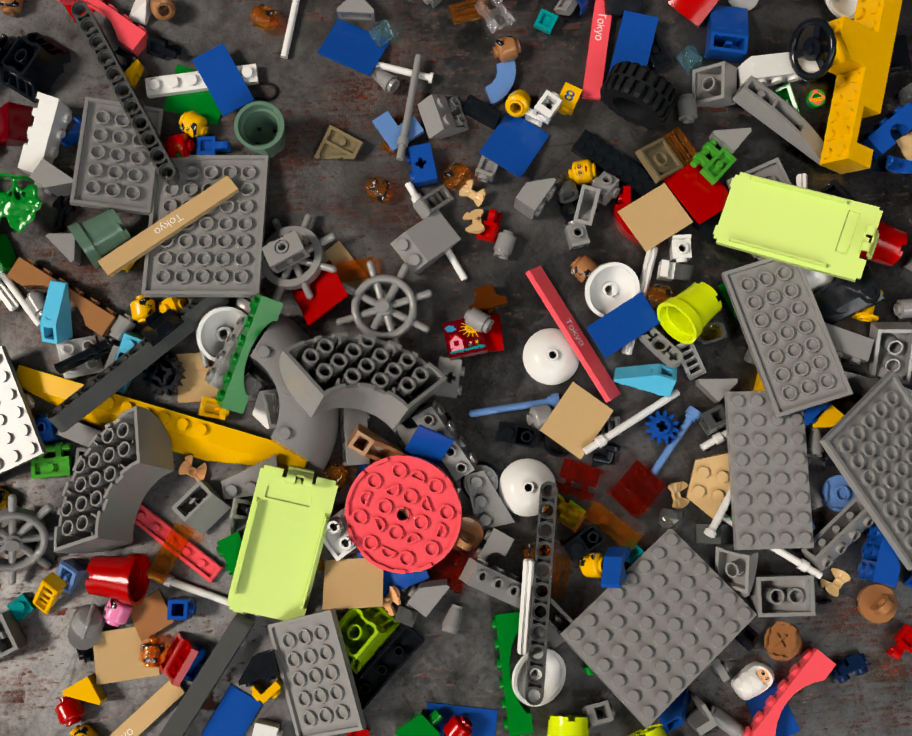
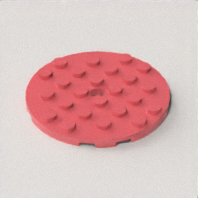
(431, 506)

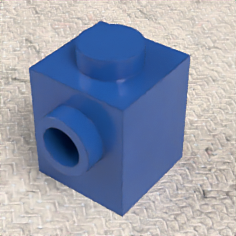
(46, 429)
(181, 608)

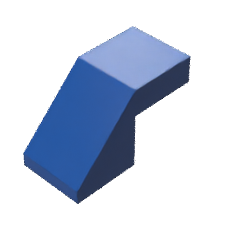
(613, 567)

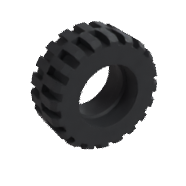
(638, 94)

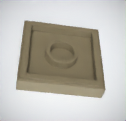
(659, 159)

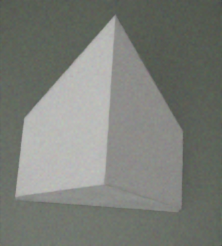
(239, 514)

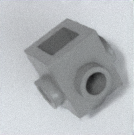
(609, 187)

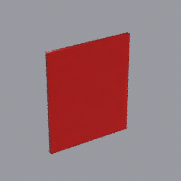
(696, 193)
(327, 293)

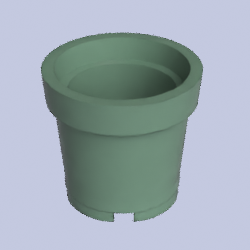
(263, 116)
(100, 235)

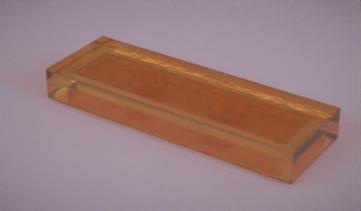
(612, 526)
(169, 553)

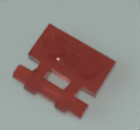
(581, 474)

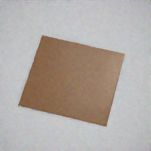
(150, 615)

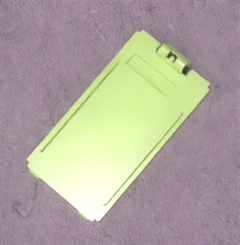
(798, 226)
(282, 543)

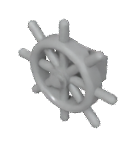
(287, 251)
(383, 305)
(15, 531)

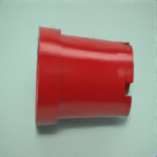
(888, 245)
(119, 577)

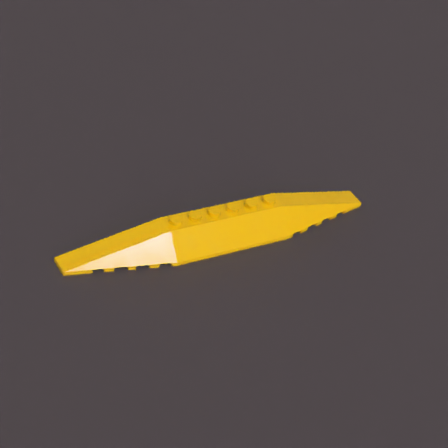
(187, 433)

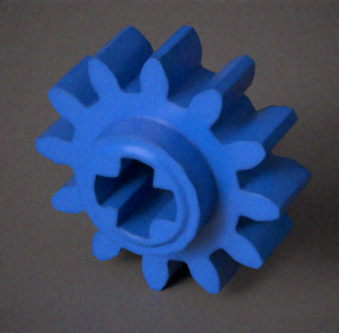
(654, 430)

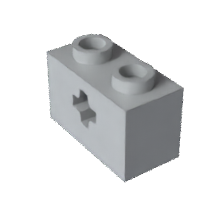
(454, 367)

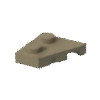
(338, 146)

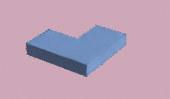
(391, 131)

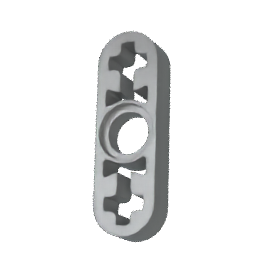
(656, 337)

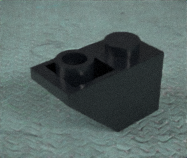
(516, 435)
(583, 542)
(261, 666)

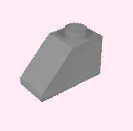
(427, 595)

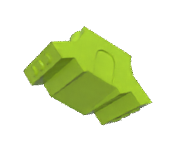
(365, 634)

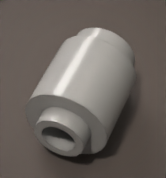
(687, 108)
(504, 244)
(36, 302)
(903, 308)
(478, 320)
(122, 325)

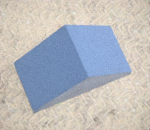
(71, 572)

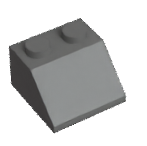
(714, 85)
(51, 179)

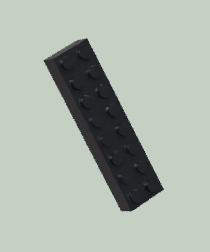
(614, 163)
(387, 664)

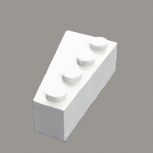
(772, 69)
(46, 133)

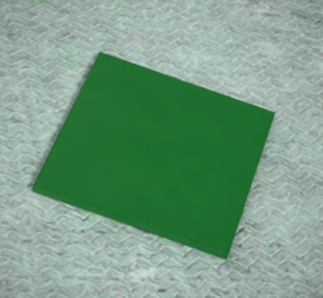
(199, 102)

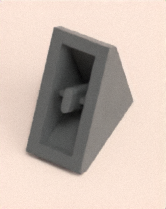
(724, 534)

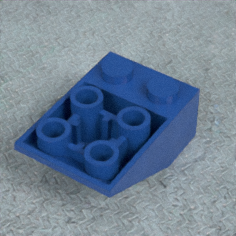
(727, 34)
(879, 560)

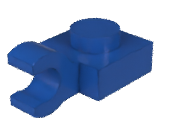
(210, 145)
(196, 665)

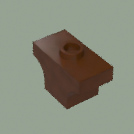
(488, 300)

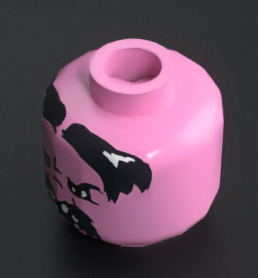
(116, 612)

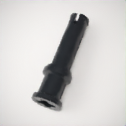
(93, 352)

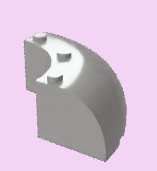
(359, 375)
(295, 430)
(112, 482)

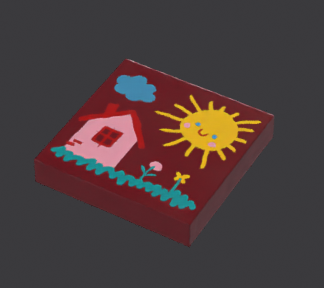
(463, 340)

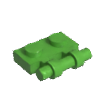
(717, 166)
(53, 467)

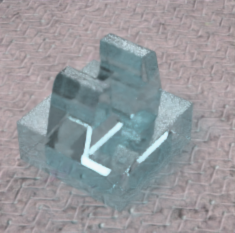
(381, 33)
(689, 58)

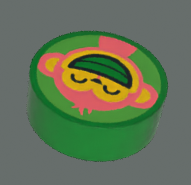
(815, 98)

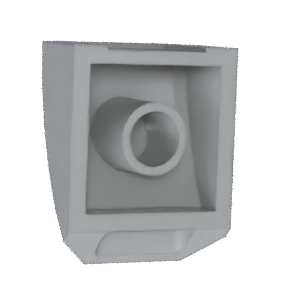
(736, 567)

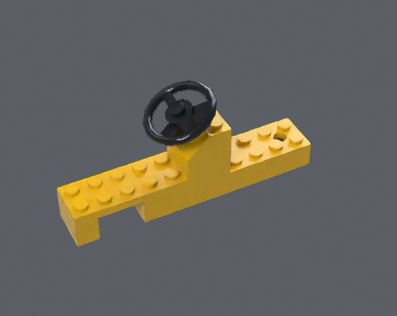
(860, 58)

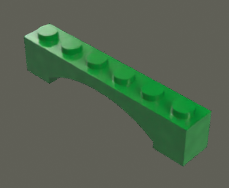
(262, 313)
(518, 718)

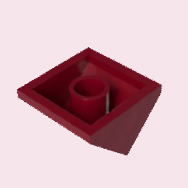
(14, 124)

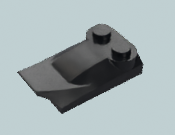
(846, 298)

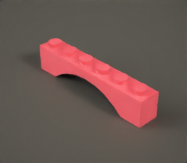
(128, 34)
(810, 669)

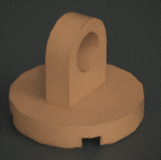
(470, 534)
(877, 603)
(783, 641)

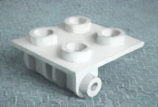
(71, 347)

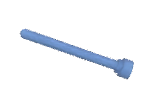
(551, 400)
(691, 416)

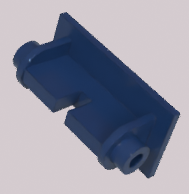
(856, 666)

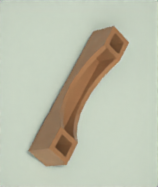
(94, 316)
(372, 445)

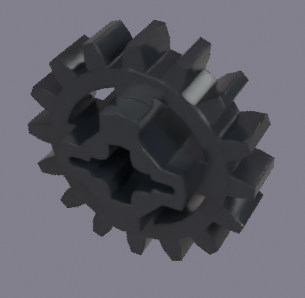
(158, 369)

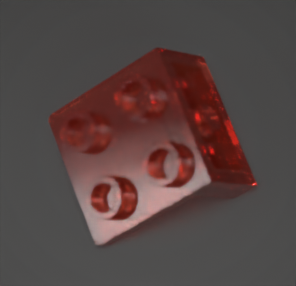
(636, 489)
(450, 568)

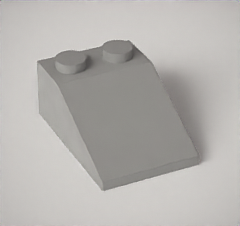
(426, 242)
(891, 349)
(783, 595)

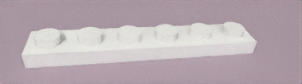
(191, 82)

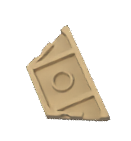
(709, 483)

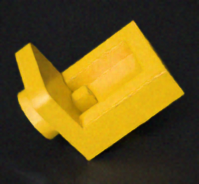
(173, 303)
(211, 409)
(272, 691)

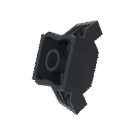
(33, 65)

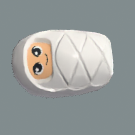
(752, 680)

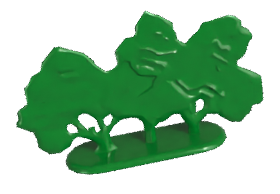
(21, 211)

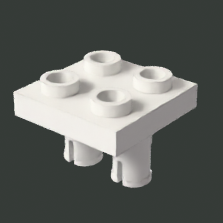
(337, 536)

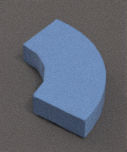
(502, 83)

